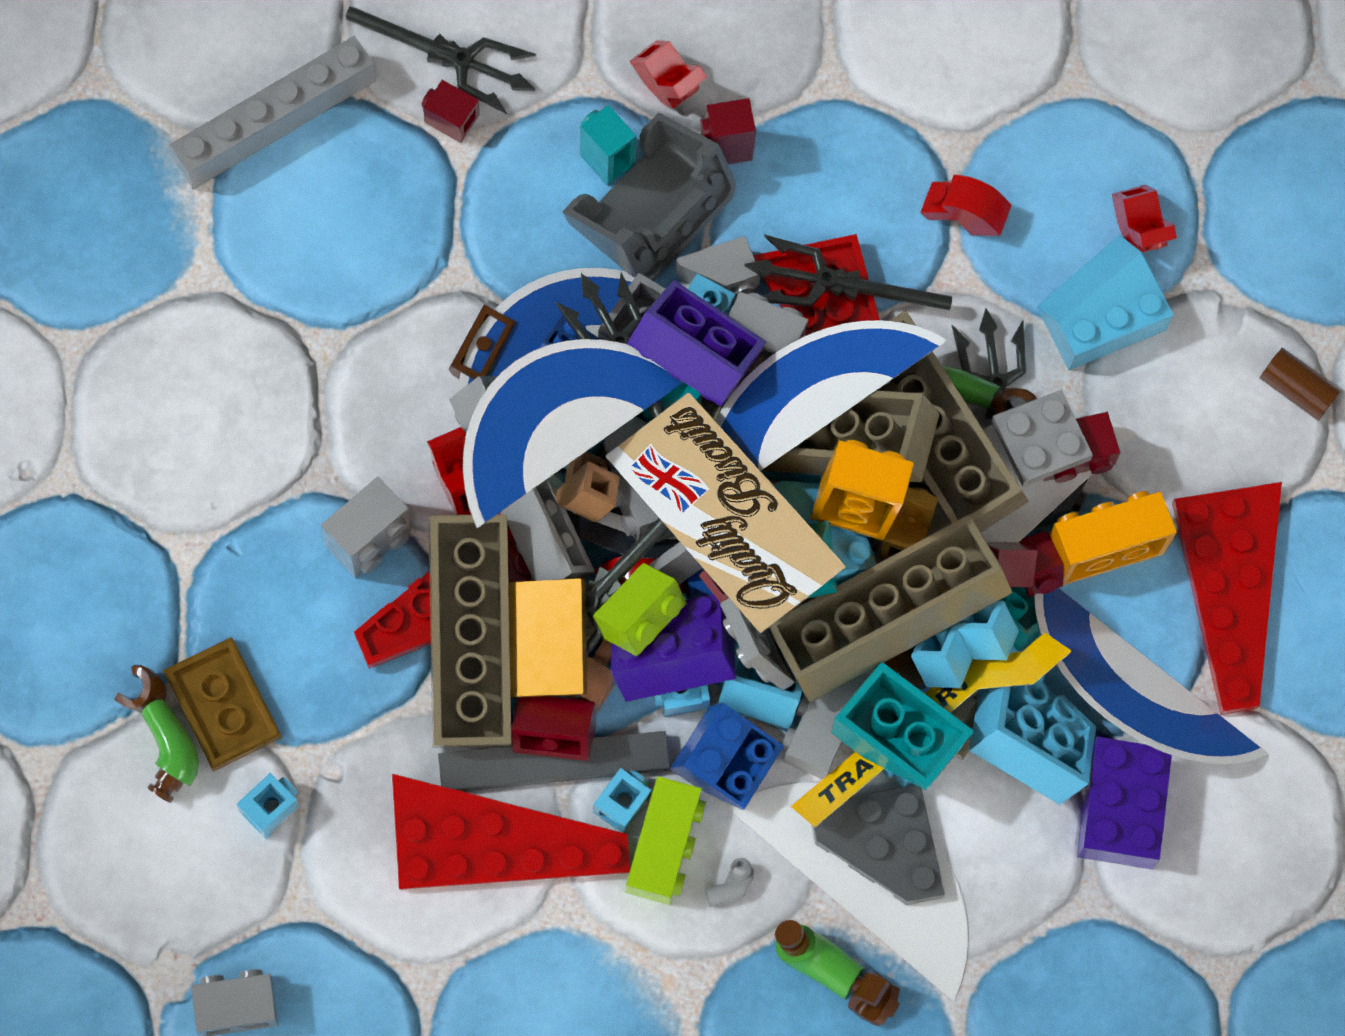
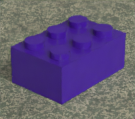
(696, 342)
(684, 655)
(1125, 804)

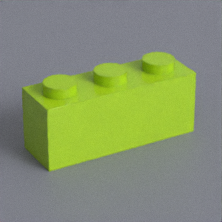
(665, 841)

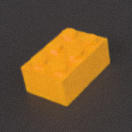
(862, 489)
(1113, 535)

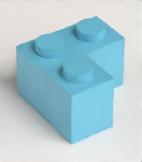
(948, 654)

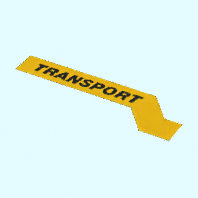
(856, 771)

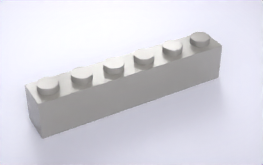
(273, 112)
(535, 520)

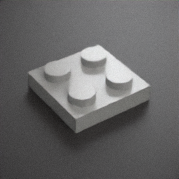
(1042, 438)
(756, 648)

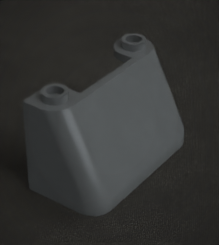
(658, 201)

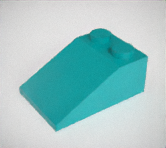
(900, 728)

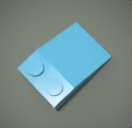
(758, 699)

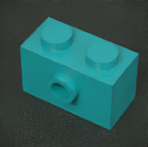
(607, 144)

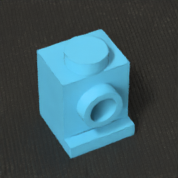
(690, 701)
(627, 784)
(253, 804)

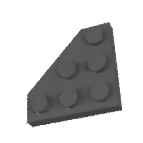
(887, 842)

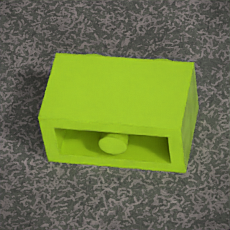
(640, 609)

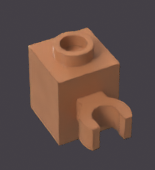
(599, 677)

